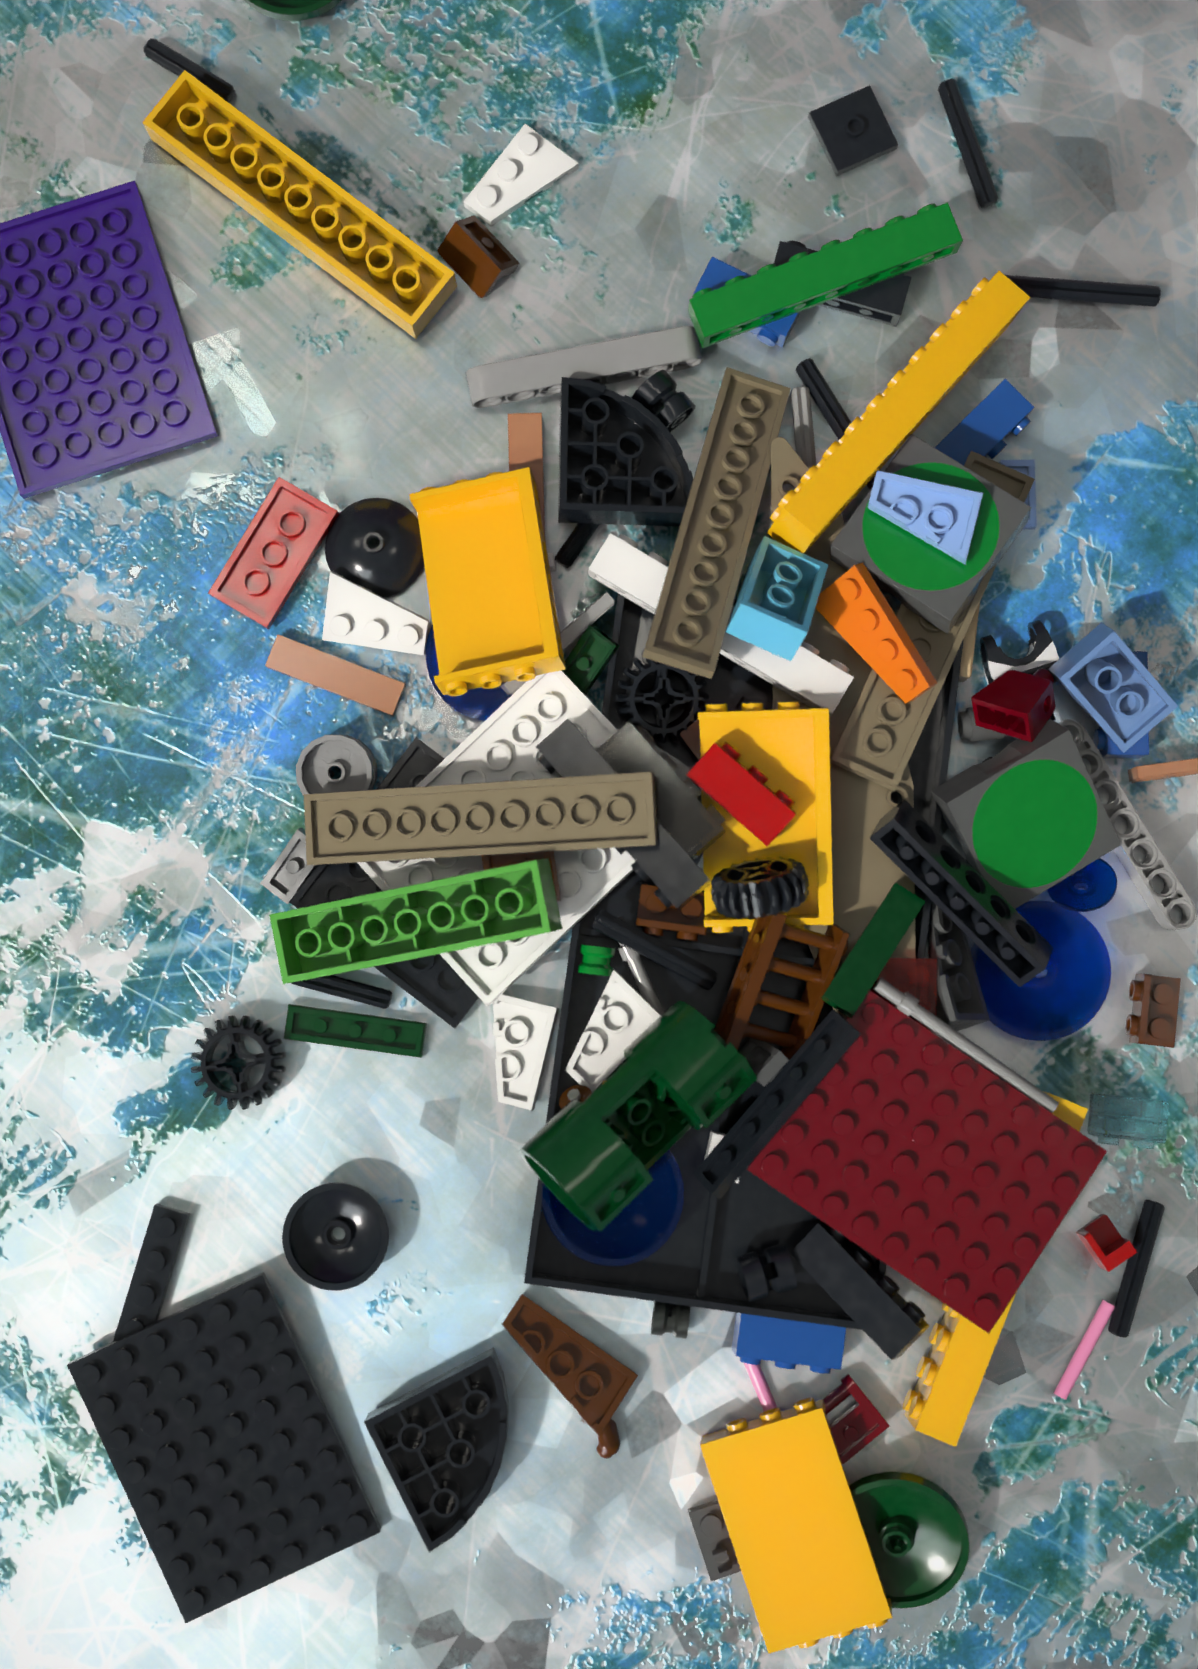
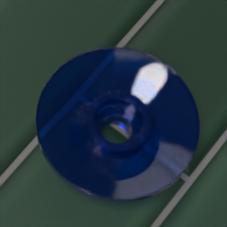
(1098, 883)

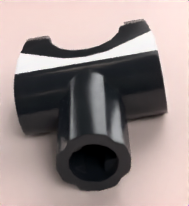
(1040, 655)

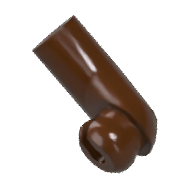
(608, 1440)

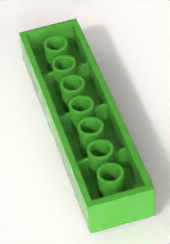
(416, 921)

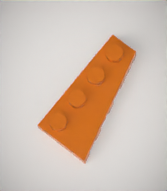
(873, 630)

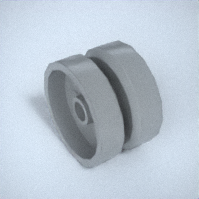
(344, 751)

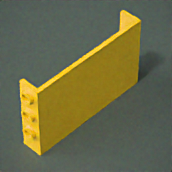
(488, 582)
(794, 755)
(795, 1526)

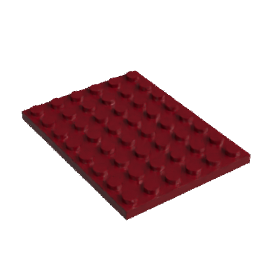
(930, 1163)

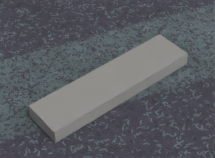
(572, 631)

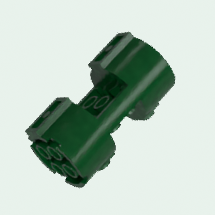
(673, 1080)

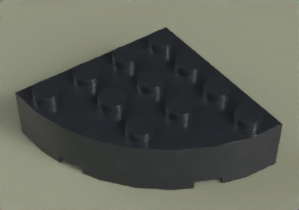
(617, 461)
(445, 1444)

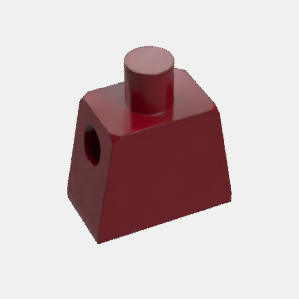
(1016, 704)

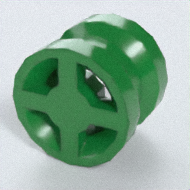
(596, 960)

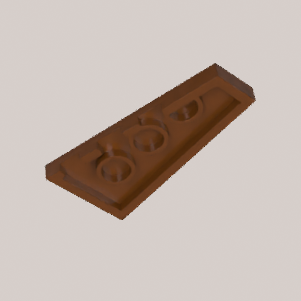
(575, 1366)

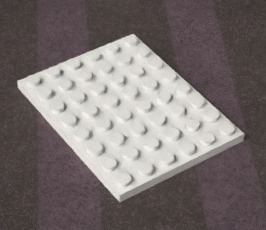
(507, 751)

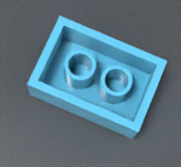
(777, 598)

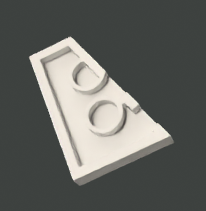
(518, 174)
(368, 620)
(614, 1025)
(522, 1046)

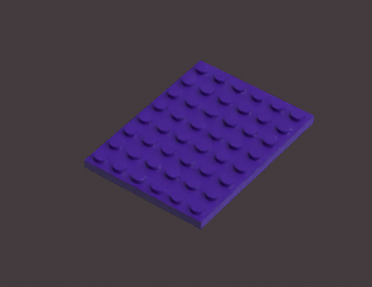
(91, 344)

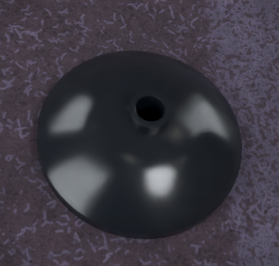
(390, 566)
(316, 1252)

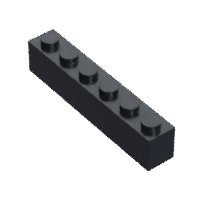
(667, 863)

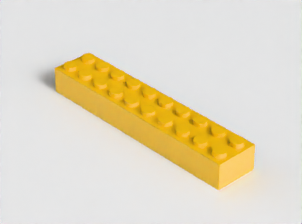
(300, 204)
(896, 413)
(961, 1353)

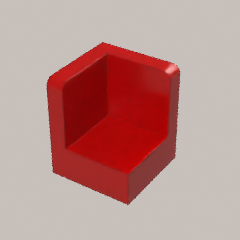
(1105, 1243)

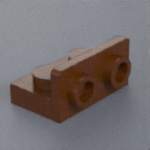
(656, 917)
(1153, 1010)

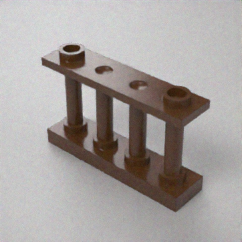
(757, 961)

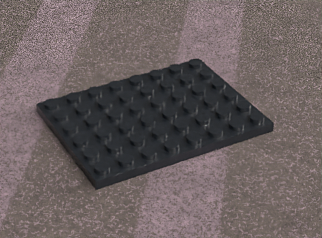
(224, 1447)

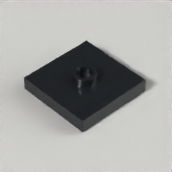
(852, 130)

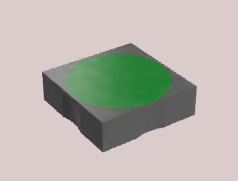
(912, 569)
(1028, 815)

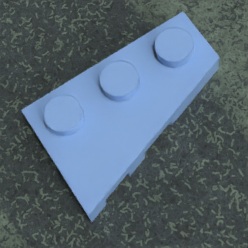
(928, 510)

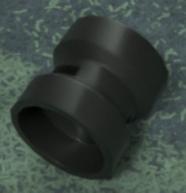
(670, 1319)

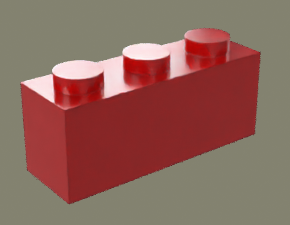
(742, 792)

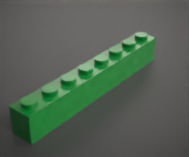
(824, 274)

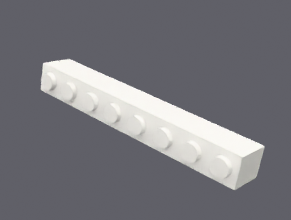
(641, 580)

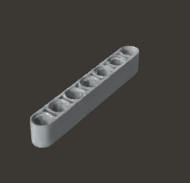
(597, 362)
(1135, 836)

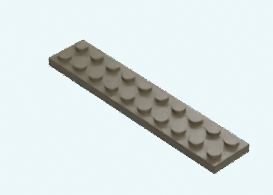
(717, 524)
(882, 726)
(481, 819)

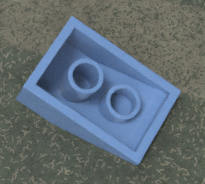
(1113, 686)

